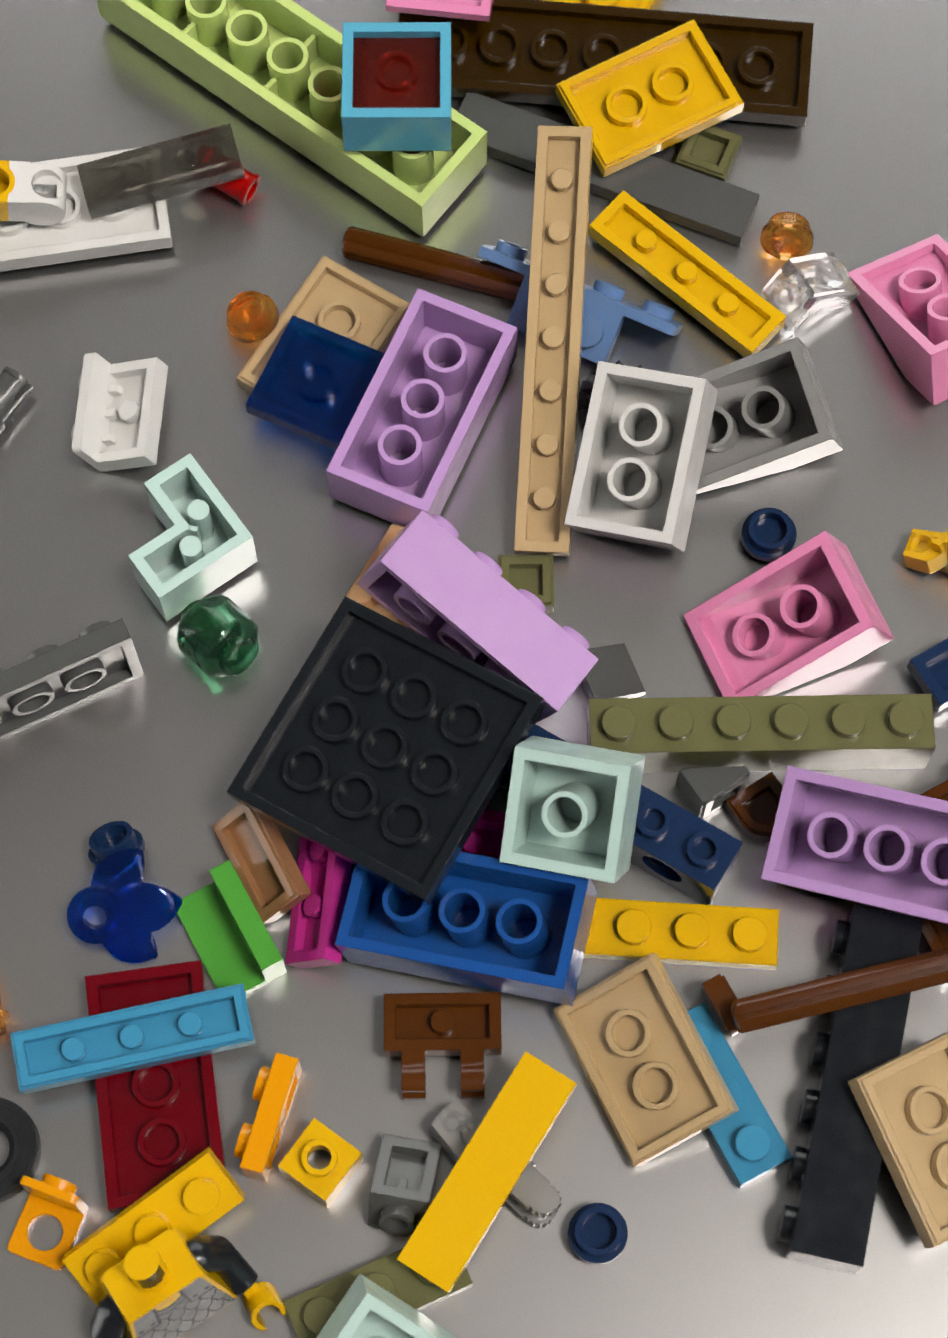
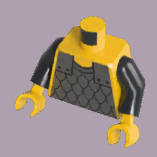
(176, 1285)

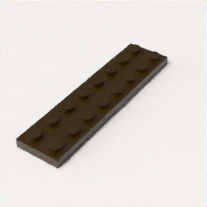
(544, 42)

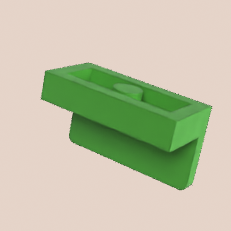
(230, 932)

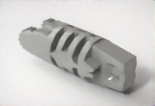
(531, 1197)

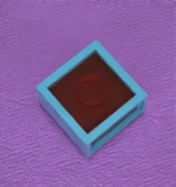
(396, 86)

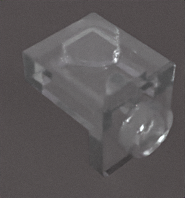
(809, 286)

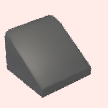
(612, 675)
(709, 787)

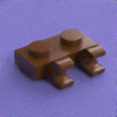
(442, 1026)

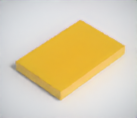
(650, 97)

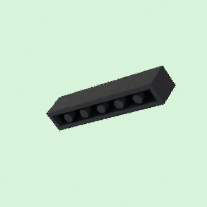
(841, 1159)

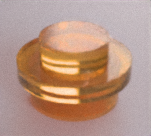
(787, 236)
(251, 316)

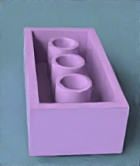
(422, 410)
(472, 610)
(861, 844)

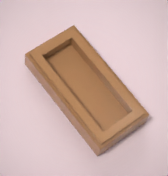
(261, 862)

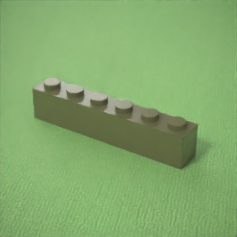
(768, 731)

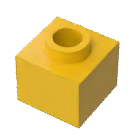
(321, 1183)

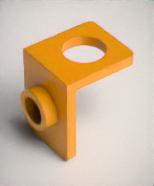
(48, 1198)

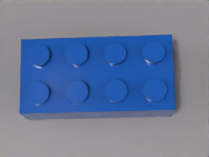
(484, 928)

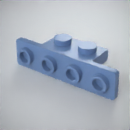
(603, 305)

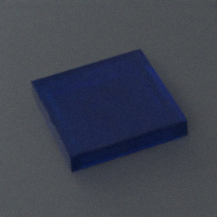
(314, 382)

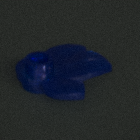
(130, 905)

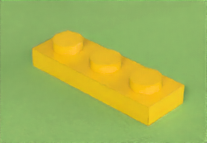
(184, 1201)

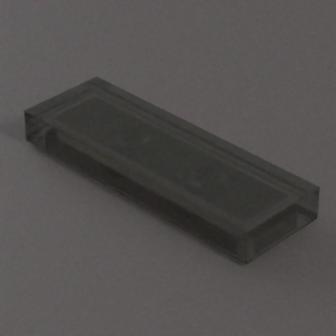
(160, 171)

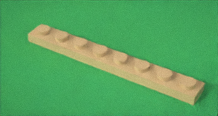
(553, 340)

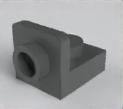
(402, 1183)

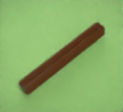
(431, 263)
(840, 991)

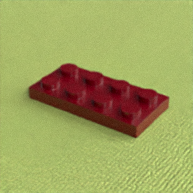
(156, 1114)

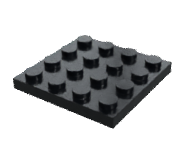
(386, 749)

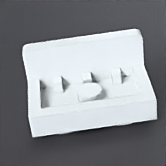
(119, 412)

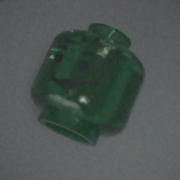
(218, 636)

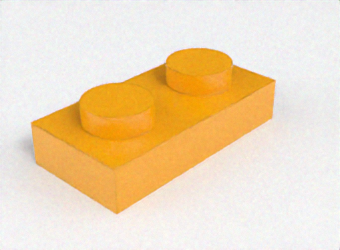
(260, 1140)

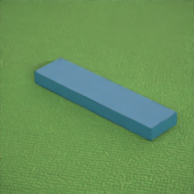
(132, 1038)

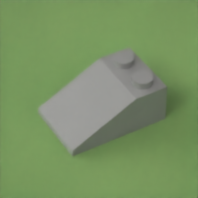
(766, 417)

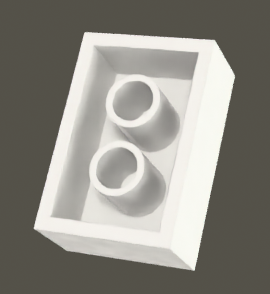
(641, 456)

